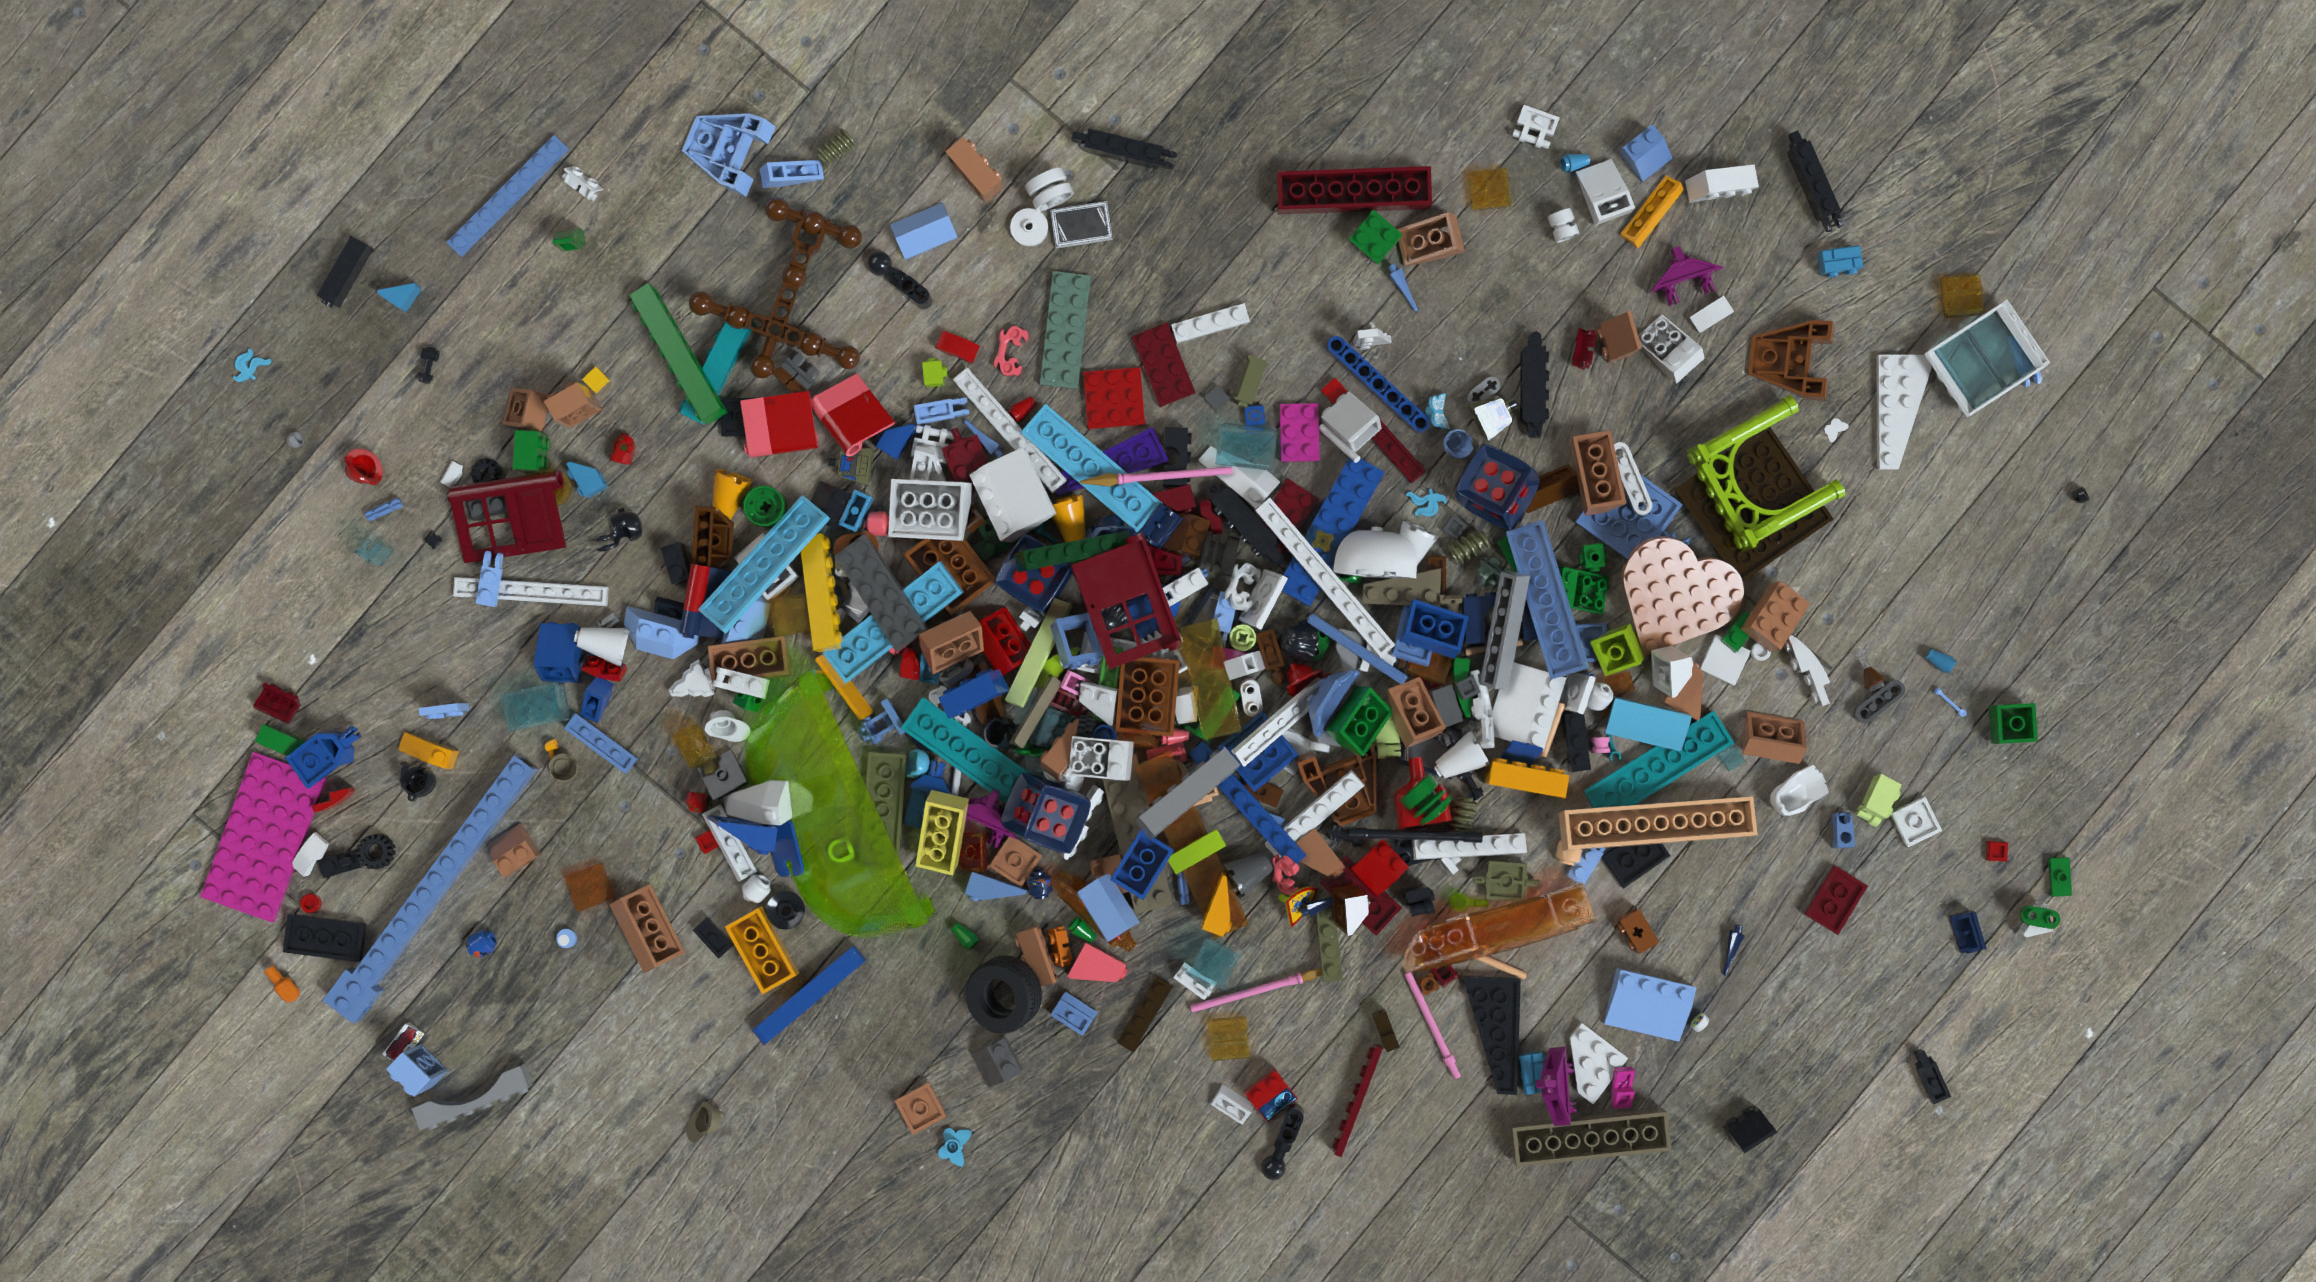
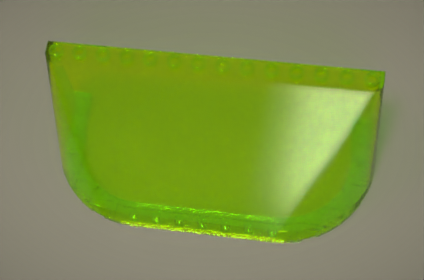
(847, 855)

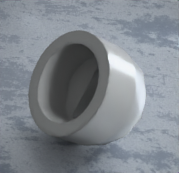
(295, 440)

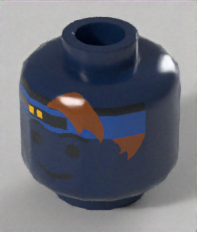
(1039, 884)

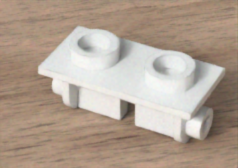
(575, 177)
(1195, 985)

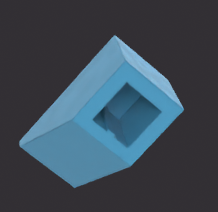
(589, 480)

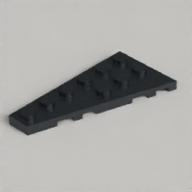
(1497, 1017)

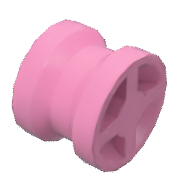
(1600, 744)

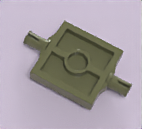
(1506, 881)

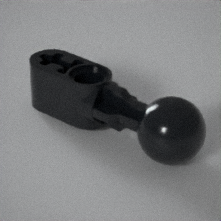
(881, 264)
(1273, 1166)

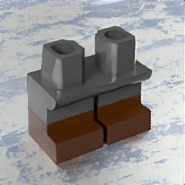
(794, 377)

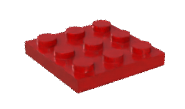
(1114, 398)

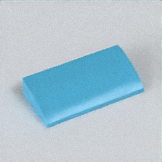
(1648, 723)

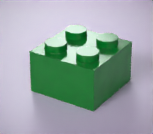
(1375, 237)
(530, 451)
(2013, 723)

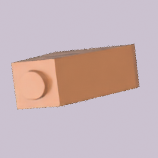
(1690, 696)
(1320, 855)

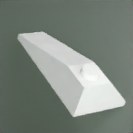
(1248, 483)
(761, 803)

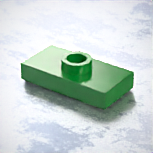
(2060, 876)

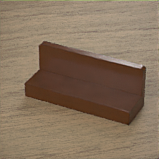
(1554, 487)
(990, 709)

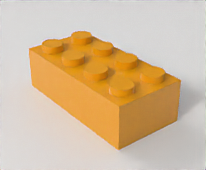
(1527, 779)
(762, 950)

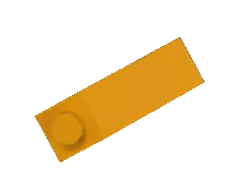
(428, 751)
(1218, 912)

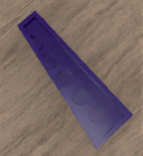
(1131, 455)

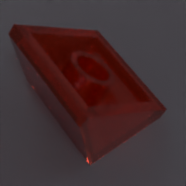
(974, 852)

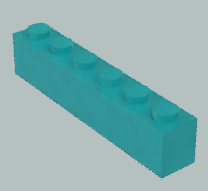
(720, 361)

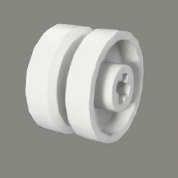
(1049, 189)

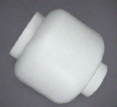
(1600, 696)
(756, 888)

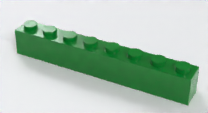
(678, 354)

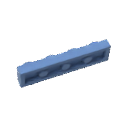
(601, 743)

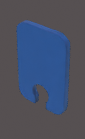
(787, 849)

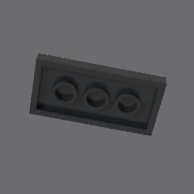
(324, 937)

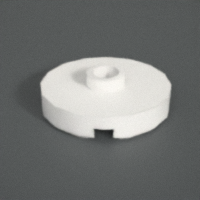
(1029, 237)

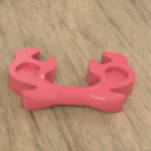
(1013, 334)
(1289, 868)

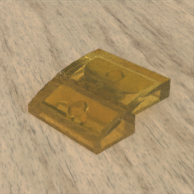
(1228, 1038)

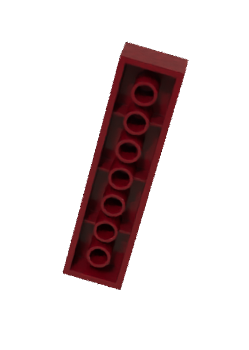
(1354, 190)

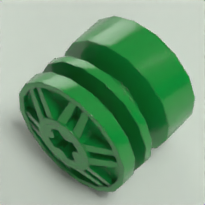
(756, 500)
(1426, 799)

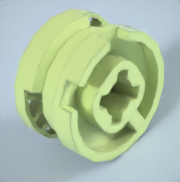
(1242, 637)

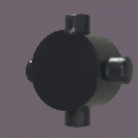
(433, 540)

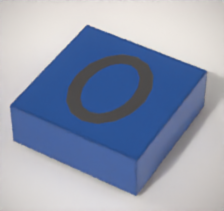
(1255, 415)

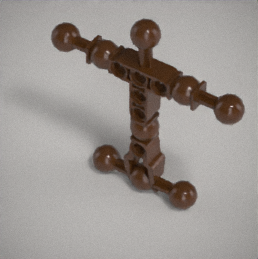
(793, 278)

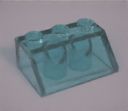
(1246, 446)

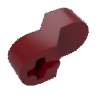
(1206, 513)

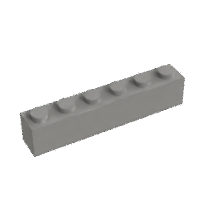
(1504, 630)
(1188, 793)

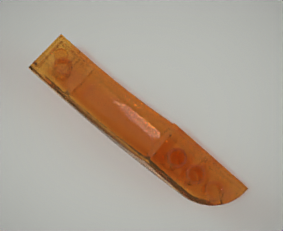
(1499, 929)

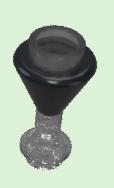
(1451, 736)

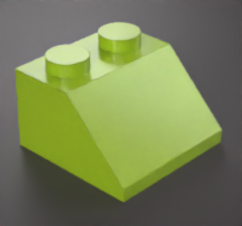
(1618, 650)

